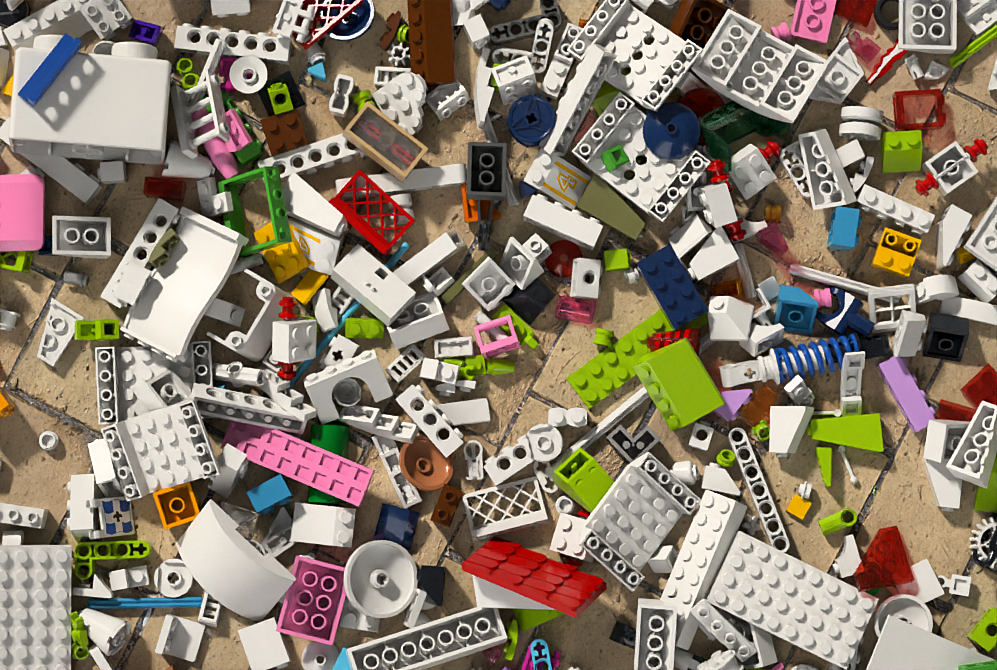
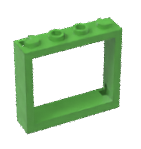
(234, 219)

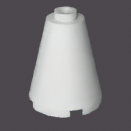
(181, 166)
(105, 630)

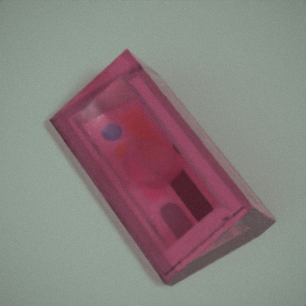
(575, 309)

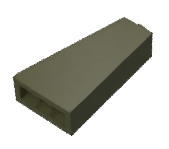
(606, 206)

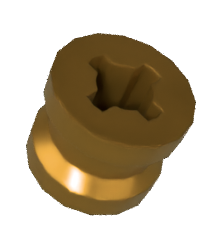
(772, 213)

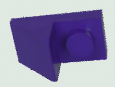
(145, 32)

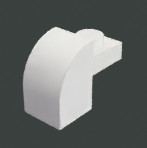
(936, 287)
(439, 371)

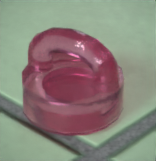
(494, 656)

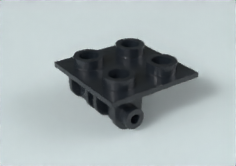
(296, 98)

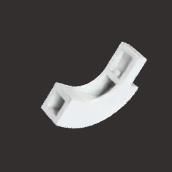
(225, 312)

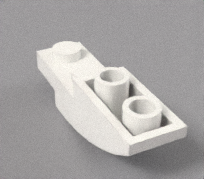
(560, 64)

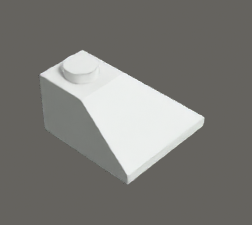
(729, 319)

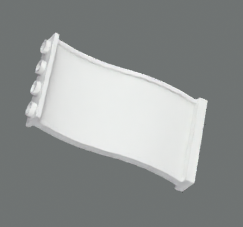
(184, 286)

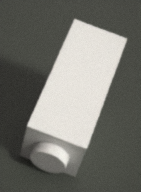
(787, 428)
(104, 469)
(944, 486)

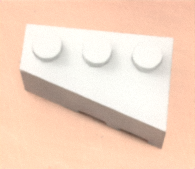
(233, 467)
(82, 519)

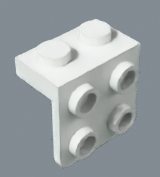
(106, 16)

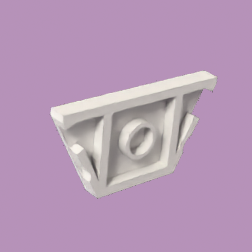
(839, 76)

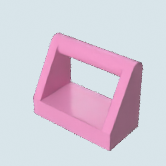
(500, 346)

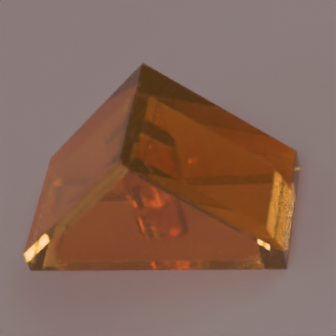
(728, 288)

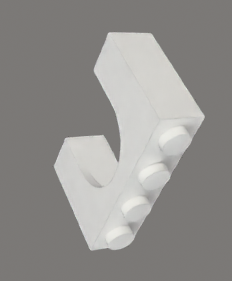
(321, 384)

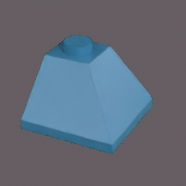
(795, 310)

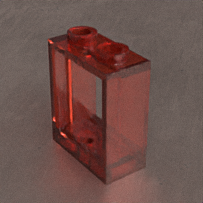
(898, 110)

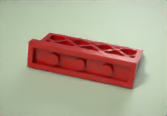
(346, 9)
(365, 227)

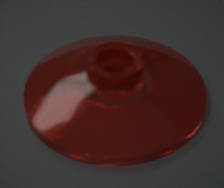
(554, 263)

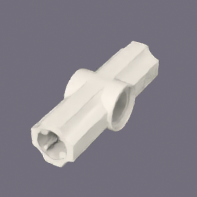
(238, 374)

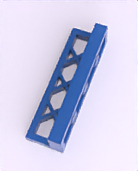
(50, 69)

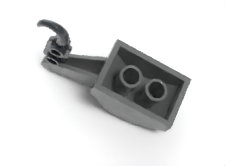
(486, 181)

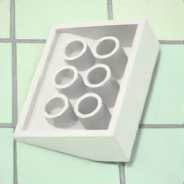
(928, 26)

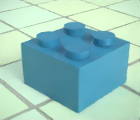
(843, 228)
(270, 494)

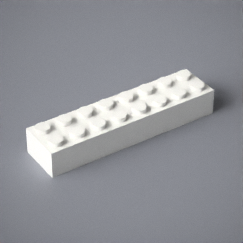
(701, 559)
(431, 642)

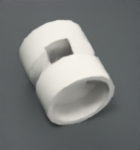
(405, 202)

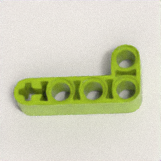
(113, 553)

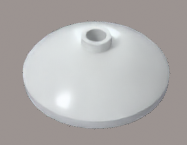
(904, 608)

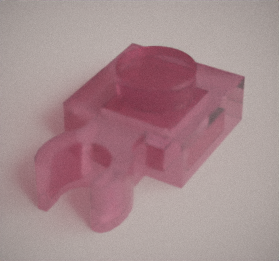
(865, 49)

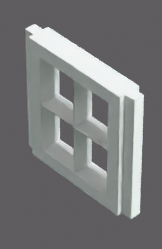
(890, 291)

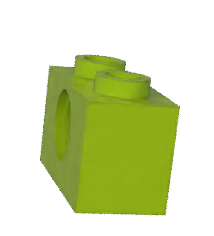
(979, 633)

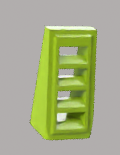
(824, 459)

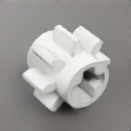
(400, 49)

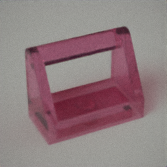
(772, 239)

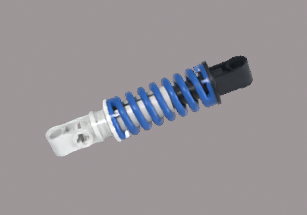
(803, 359)

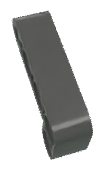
(523, 24)

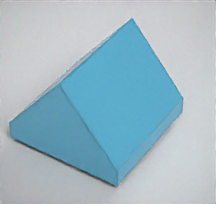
(318, 72)

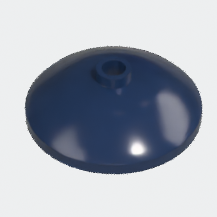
(346, 31)
(671, 144)

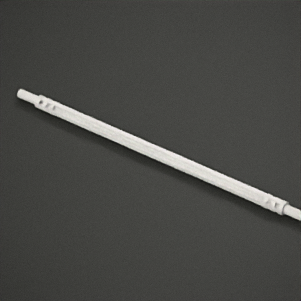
(615, 416)

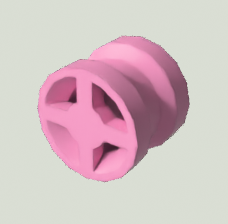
(781, 32)
(822, 297)

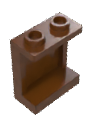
(446, 505)

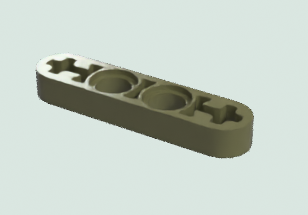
(457, 287)

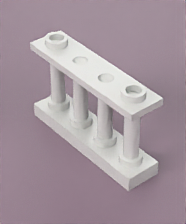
(183, 114)

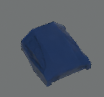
(396, 525)

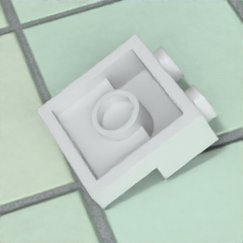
(489, 284)

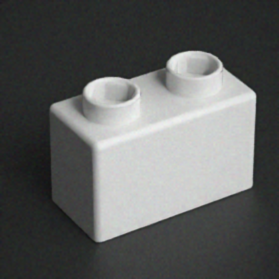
(96, 106)

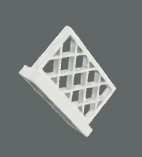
(512, 523)

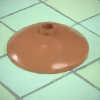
(436, 467)

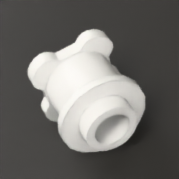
(8, 320)

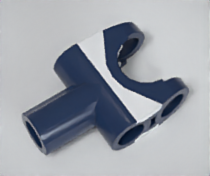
(846, 316)

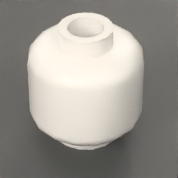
(686, 472)

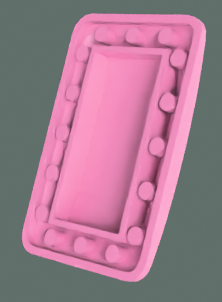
(22, 212)

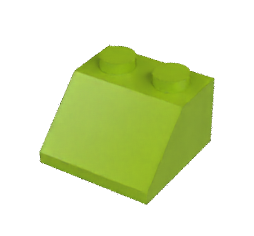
(901, 151)

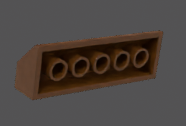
(432, 41)

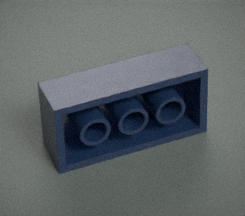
(671, 287)

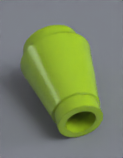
(499, 366)

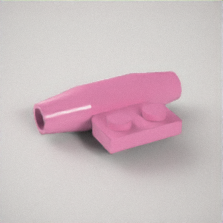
(220, 150)

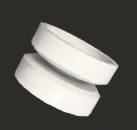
(861, 123)

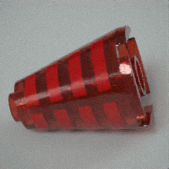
(666, 338)

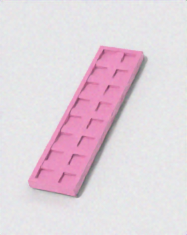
(301, 461)

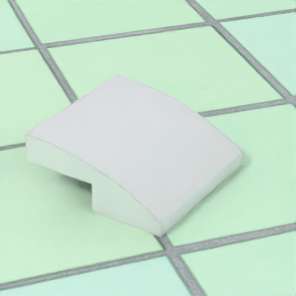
(978, 14)
(925, 583)

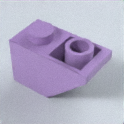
(733, 400)

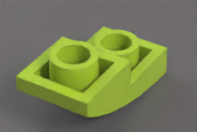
(512, 633)

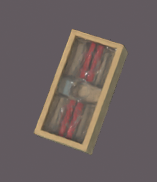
(385, 141)

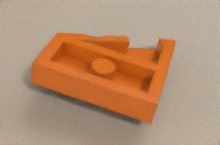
(470, 208)

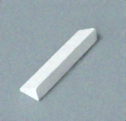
(461, 412)

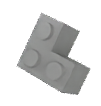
(630, 447)

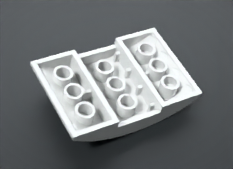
(758, 68)
(231, 566)

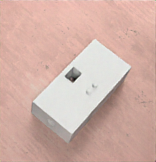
(373, 285)

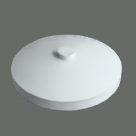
(380, 579)

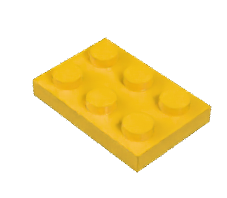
(284, 259)

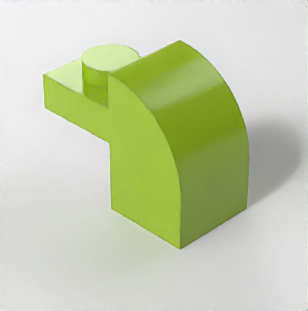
(97, 330)

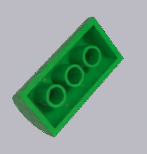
(335, 440)

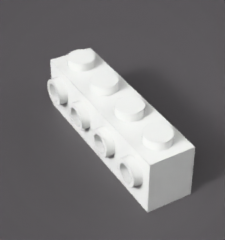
(894, 209)

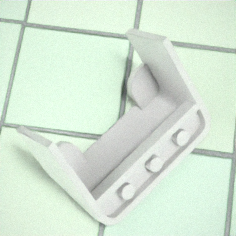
(259, 337)

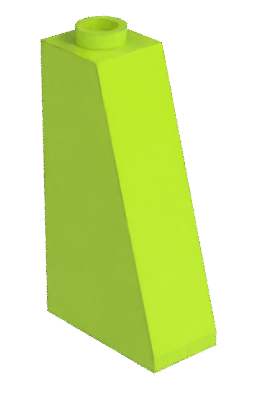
(850, 431)

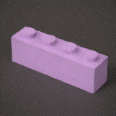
(906, 393)

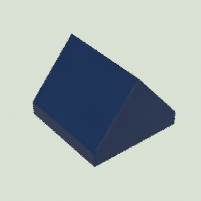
(526, 190)

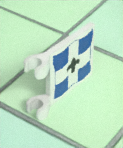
(114, 515)

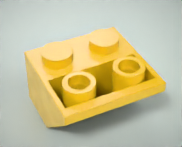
(895, 253)

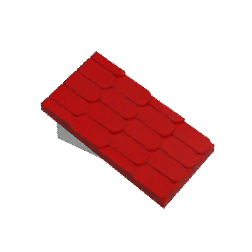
(525, 579)

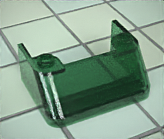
(734, 122)

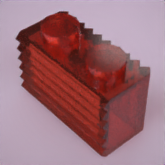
(164, 188)

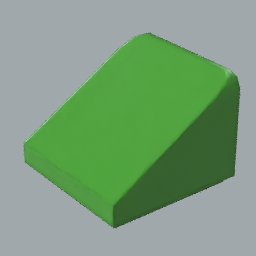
(614, 158)

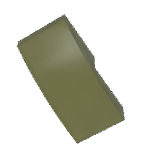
(159, 255)

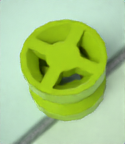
(603, 337)

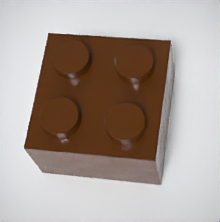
(284, 132)

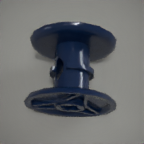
(525, 109)

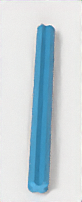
(134, 603)

